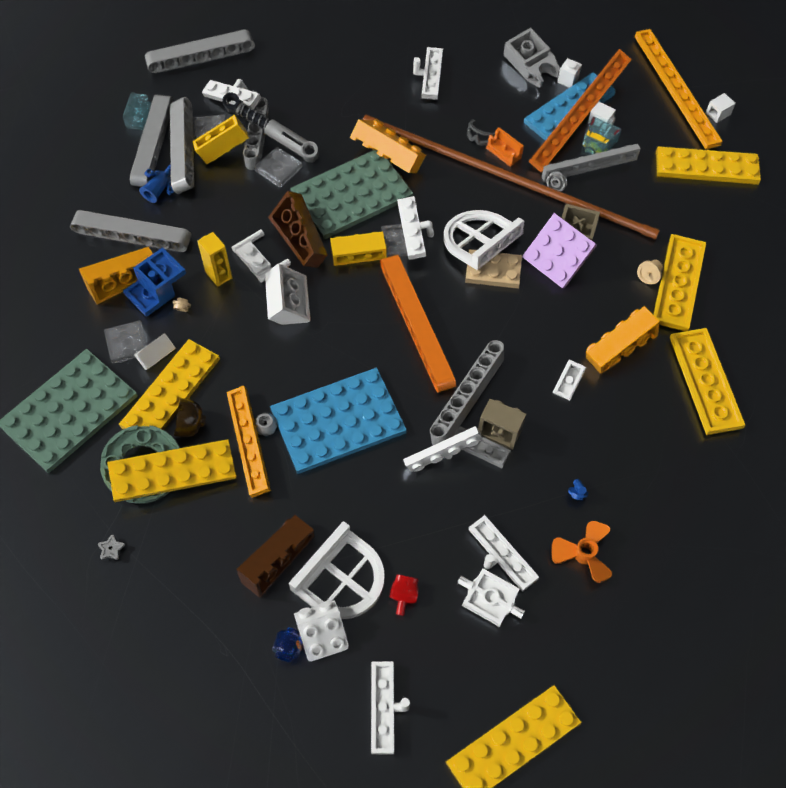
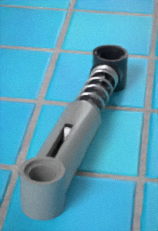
(272, 128)

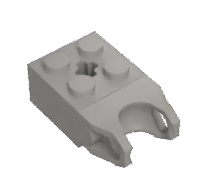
(531, 57)

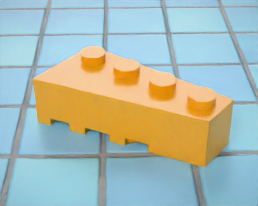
(388, 144)
(112, 275)
(623, 339)

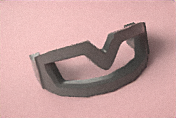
(476, 137)

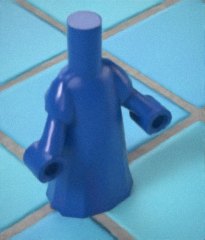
(154, 188)

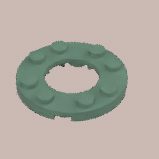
(129, 439)

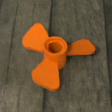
(564, 550)

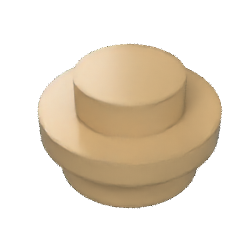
(181, 304)

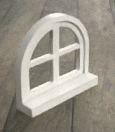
(491, 247)
(322, 560)

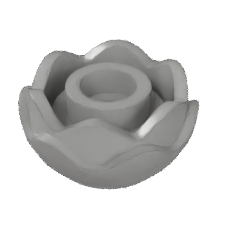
(560, 177)
(267, 429)

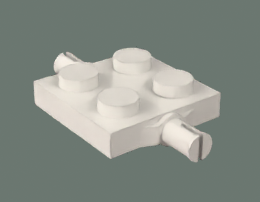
(491, 597)

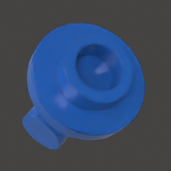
(578, 491)

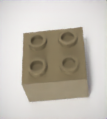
(581, 219)
(501, 423)

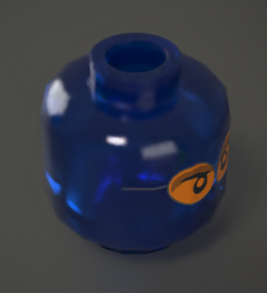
(287, 645)

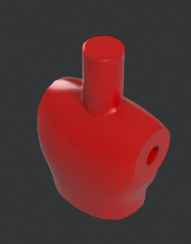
(404, 591)

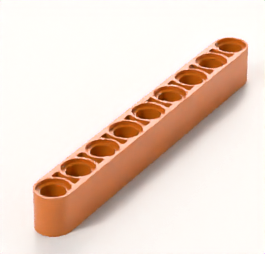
(418, 324)

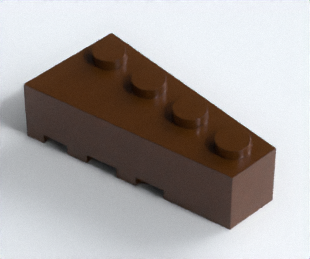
(298, 229)
(275, 555)

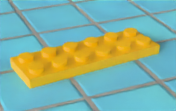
(708, 165)
(679, 282)
(176, 381)
(707, 381)
(171, 470)
(514, 741)

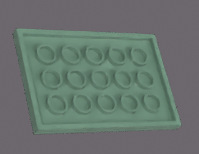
(352, 193)
(67, 410)

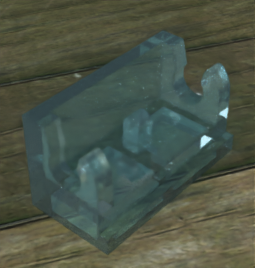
(136, 111)

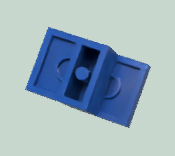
(154, 281)

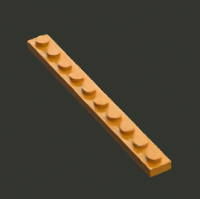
(678, 89)

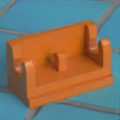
(505, 147)

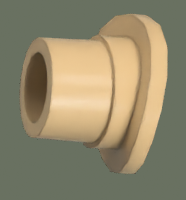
(650, 271)

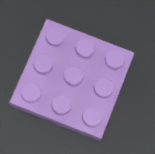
(559, 250)

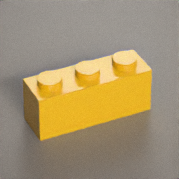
(220, 139)
(358, 248)
(215, 259)

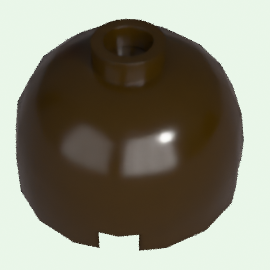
(188, 418)

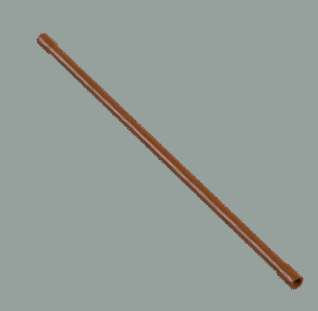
(636, 226)

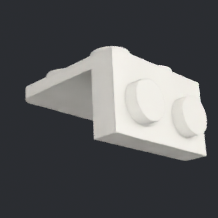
(321, 630)

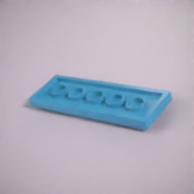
(548, 116)

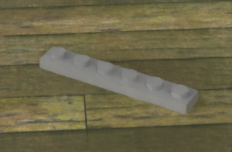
(593, 162)

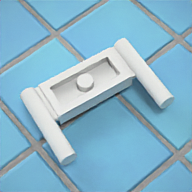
(253, 258)

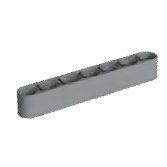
(199, 51)
(151, 140)
(181, 145)
(131, 231)
(468, 392)

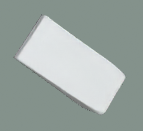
(154, 351)
(569, 379)

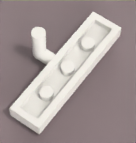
(431, 72)
(217, 90)
(412, 228)
(443, 449)
(503, 553)
(383, 708)

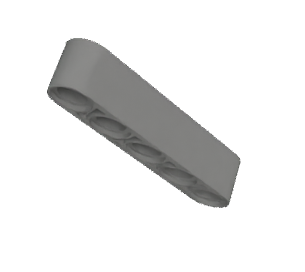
(254, 144)

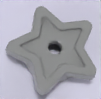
(114, 552)

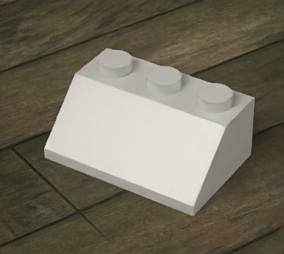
(287, 296)

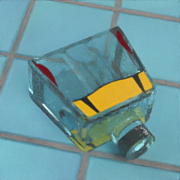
(600, 136)

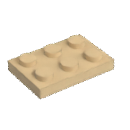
(500, 271)

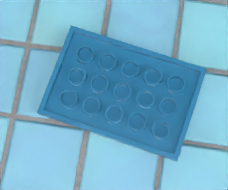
(337, 420)

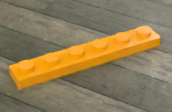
(248, 442)

